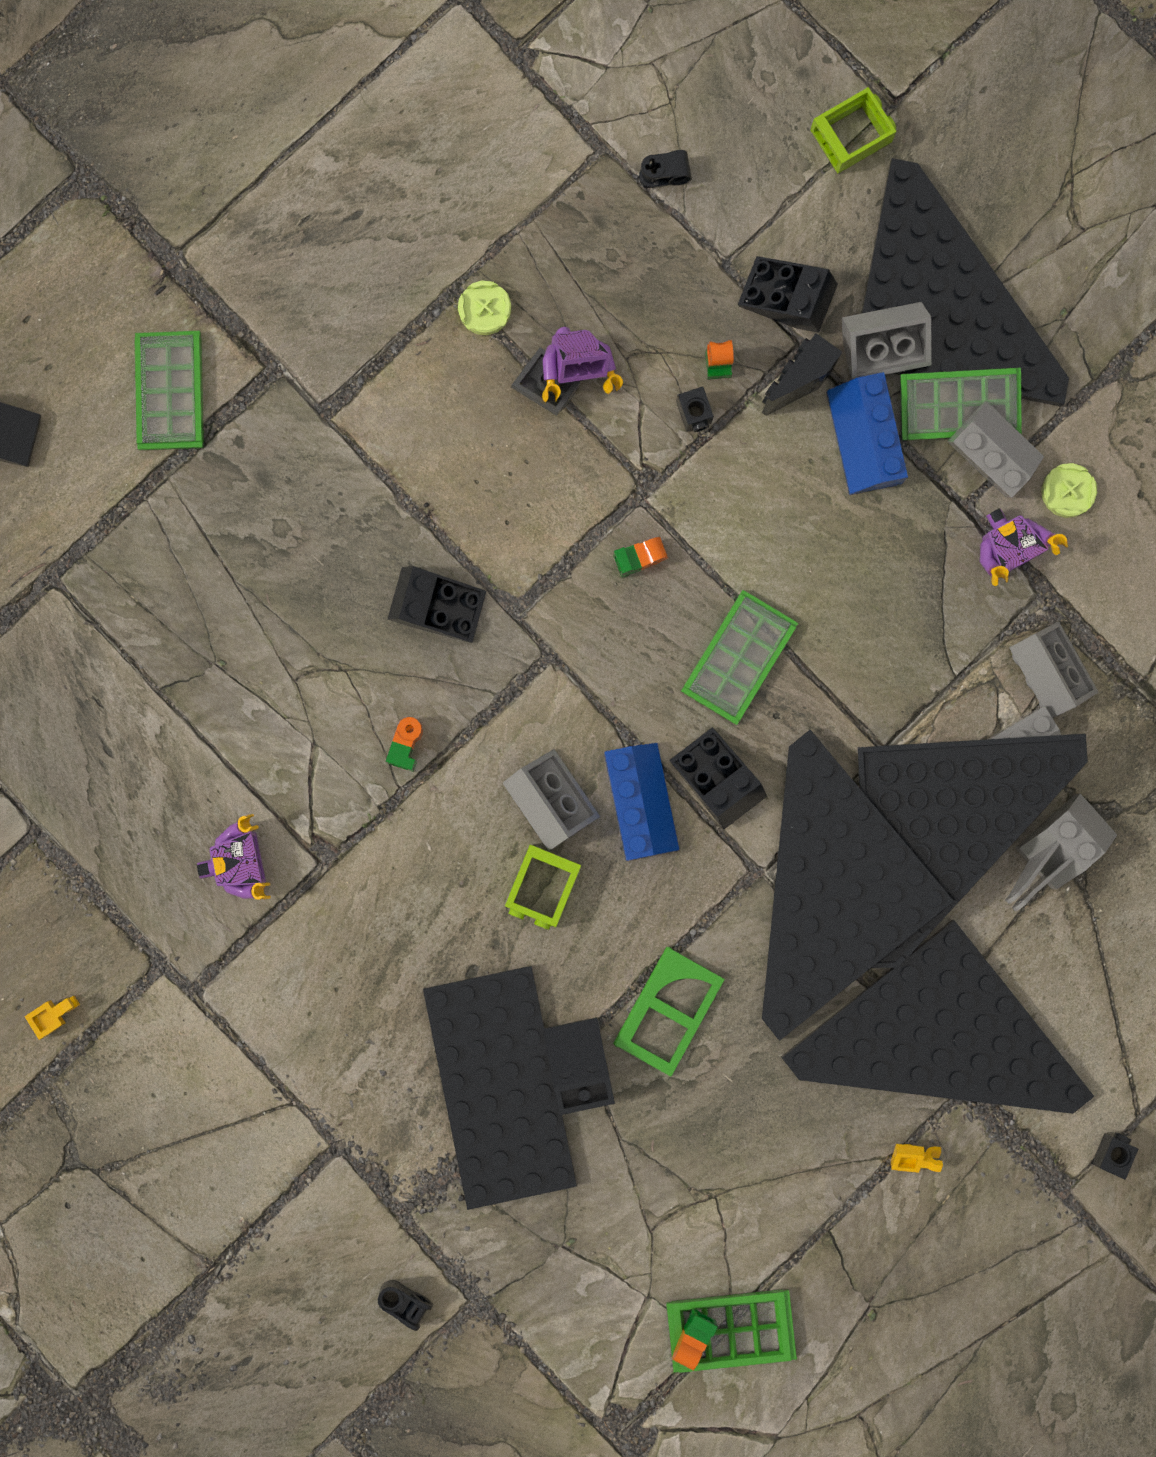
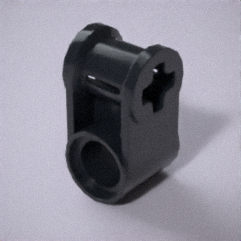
(669, 167)
(405, 1305)

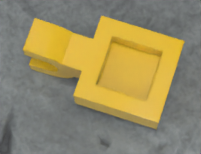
(49, 1017)
(913, 1158)

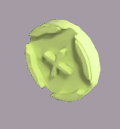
(484, 308)
(1069, 490)

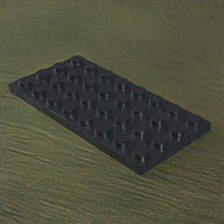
(499, 1087)

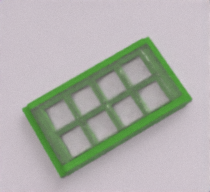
(169, 390)
(943, 401)
(739, 657)
(749, 1331)

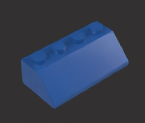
(867, 434)
(641, 801)

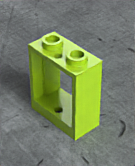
(831, 144)
(540, 919)

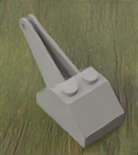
(1061, 848)

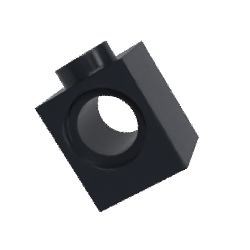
(697, 398)
(1103, 1155)

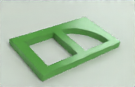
(669, 968)

